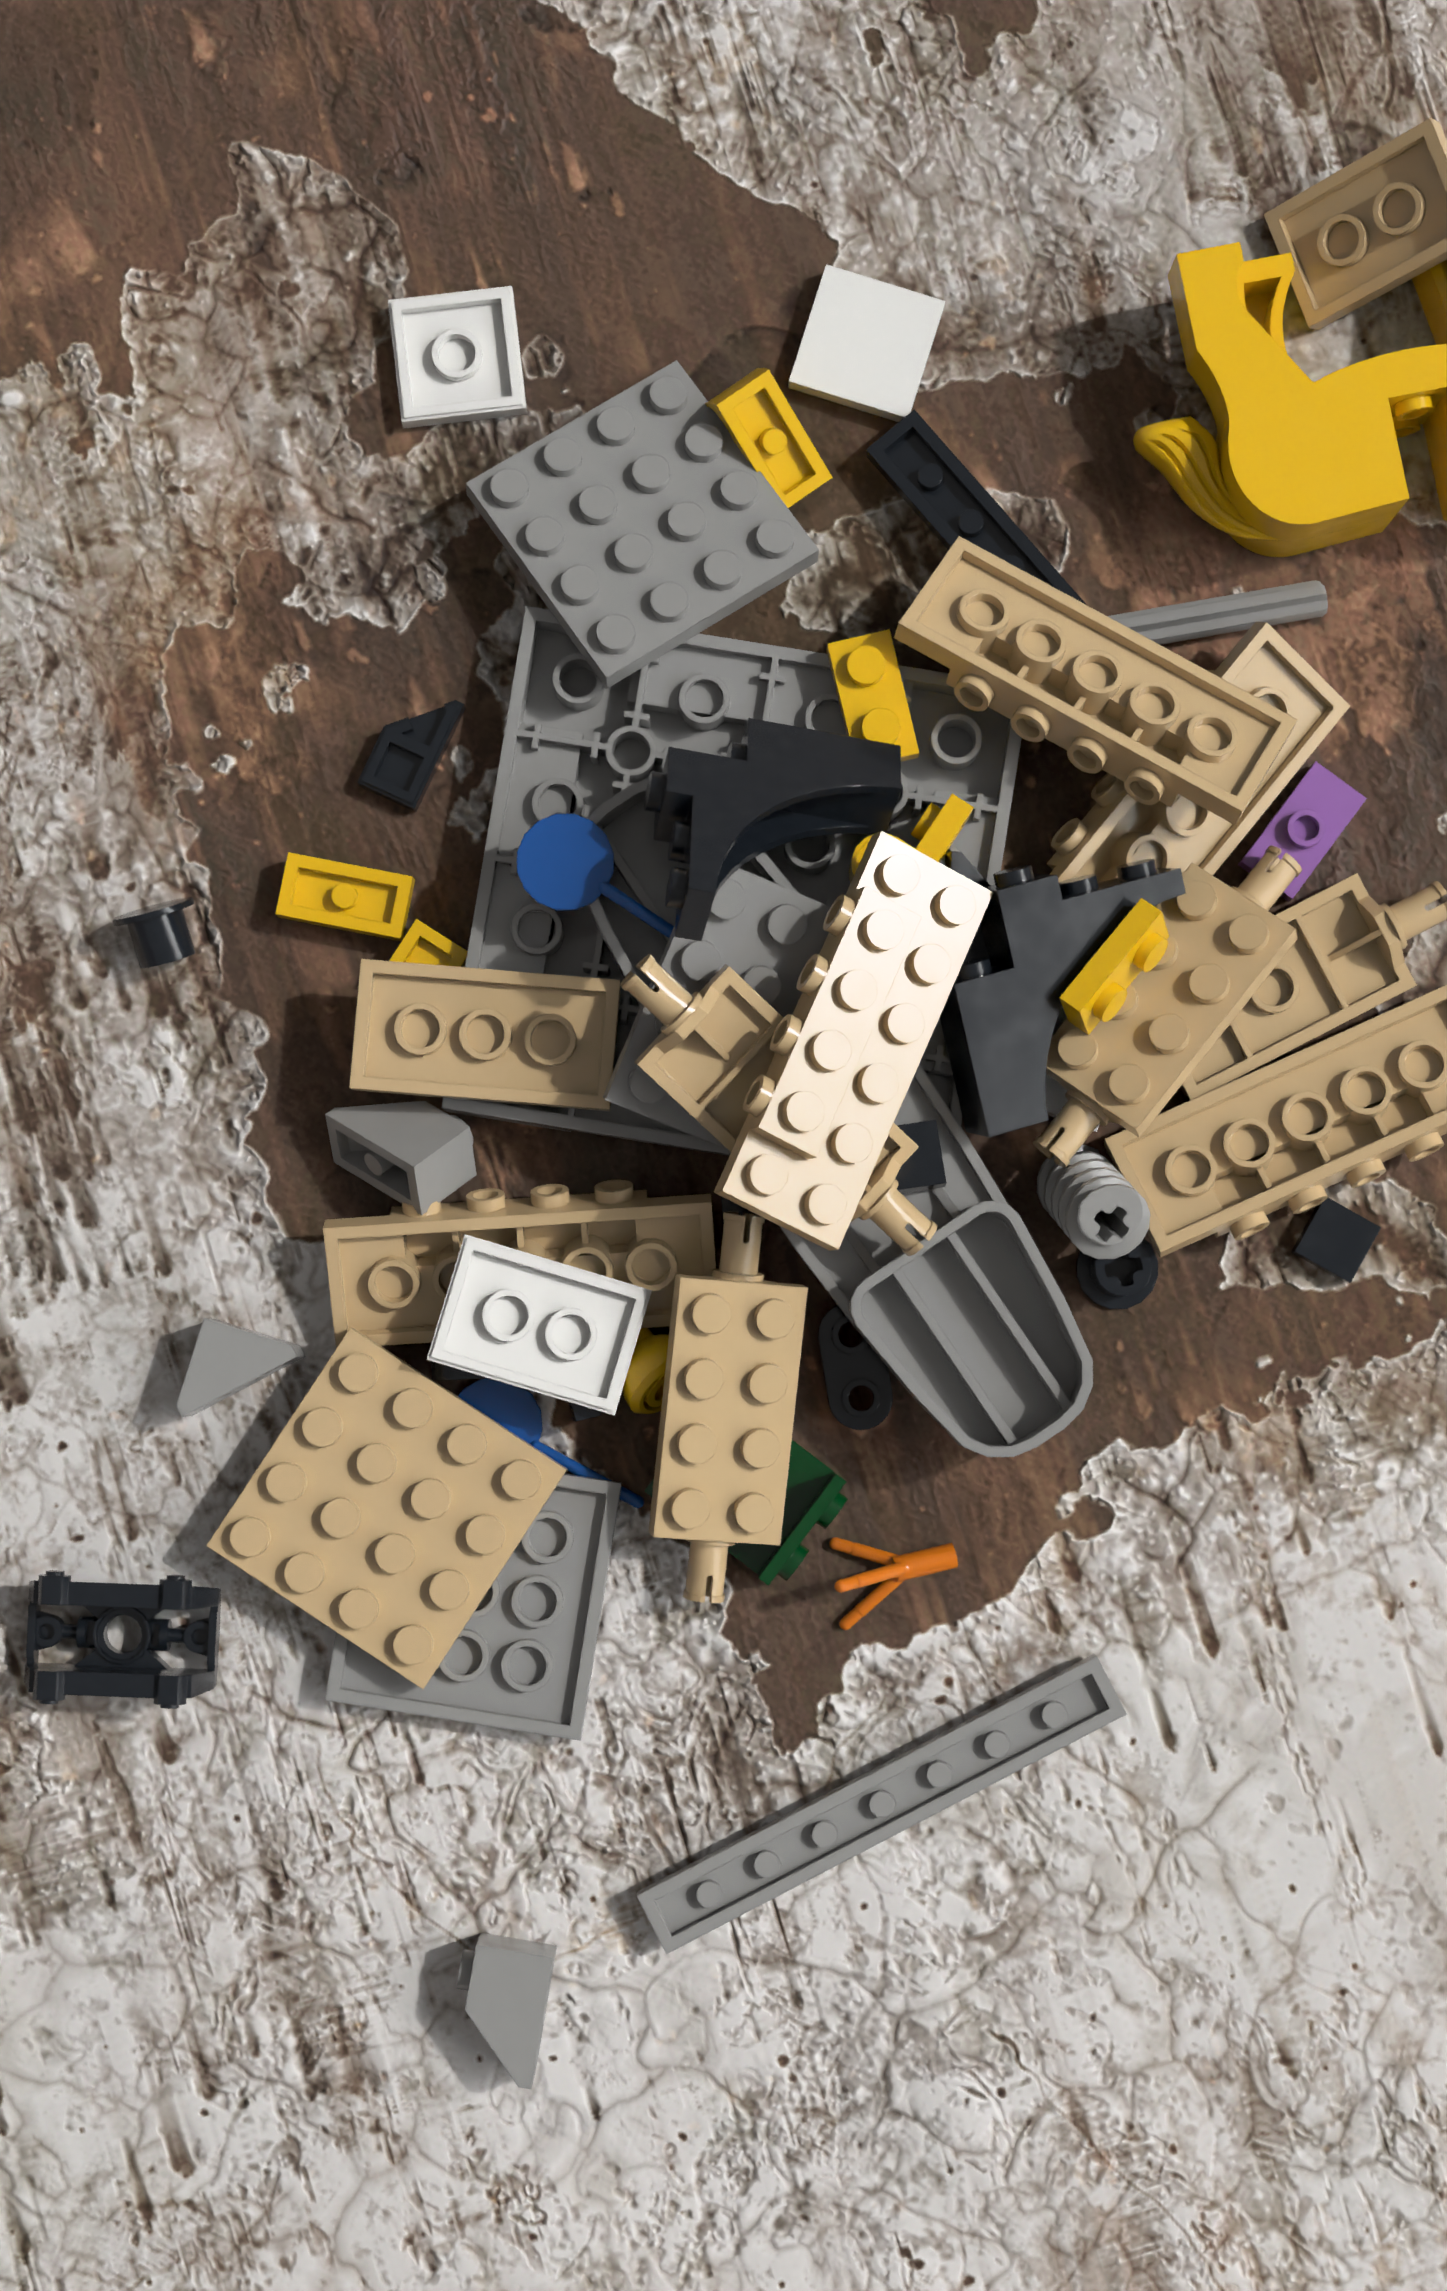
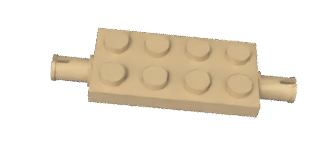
(1214, 962)
(1334, 971)
(714, 1052)
(727, 1408)

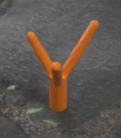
(896, 1571)

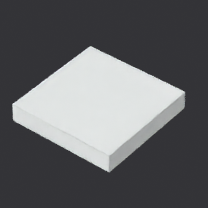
(866, 344)
(457, 357)

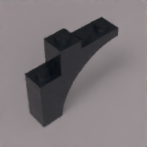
(763, 794)
(1006, 1011)

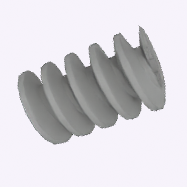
(1093, 1204)

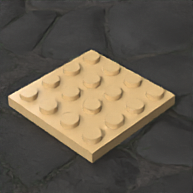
(387, 1507)

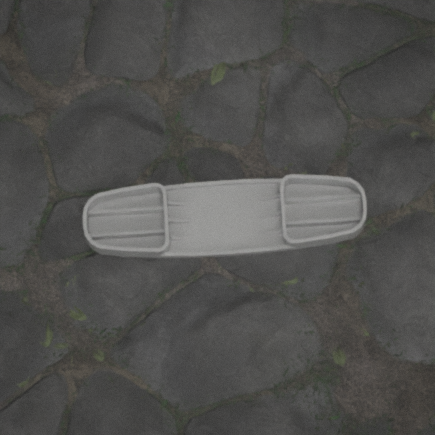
(972, 1314)

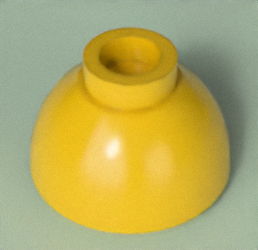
(646, 1373)

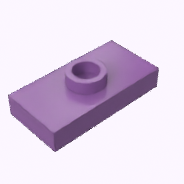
(1307, 823)

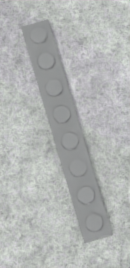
(880, 1803)

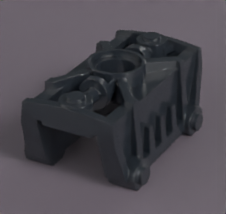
(112, 1671)

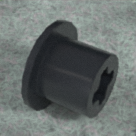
(159, 932)
(1119, 1281)

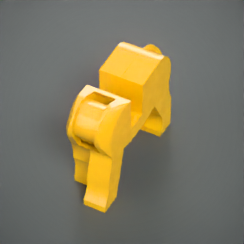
(1292, 455)

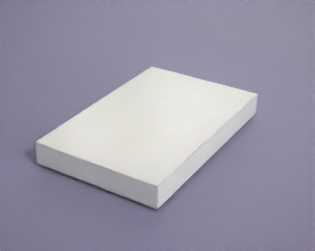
(539, 1325)

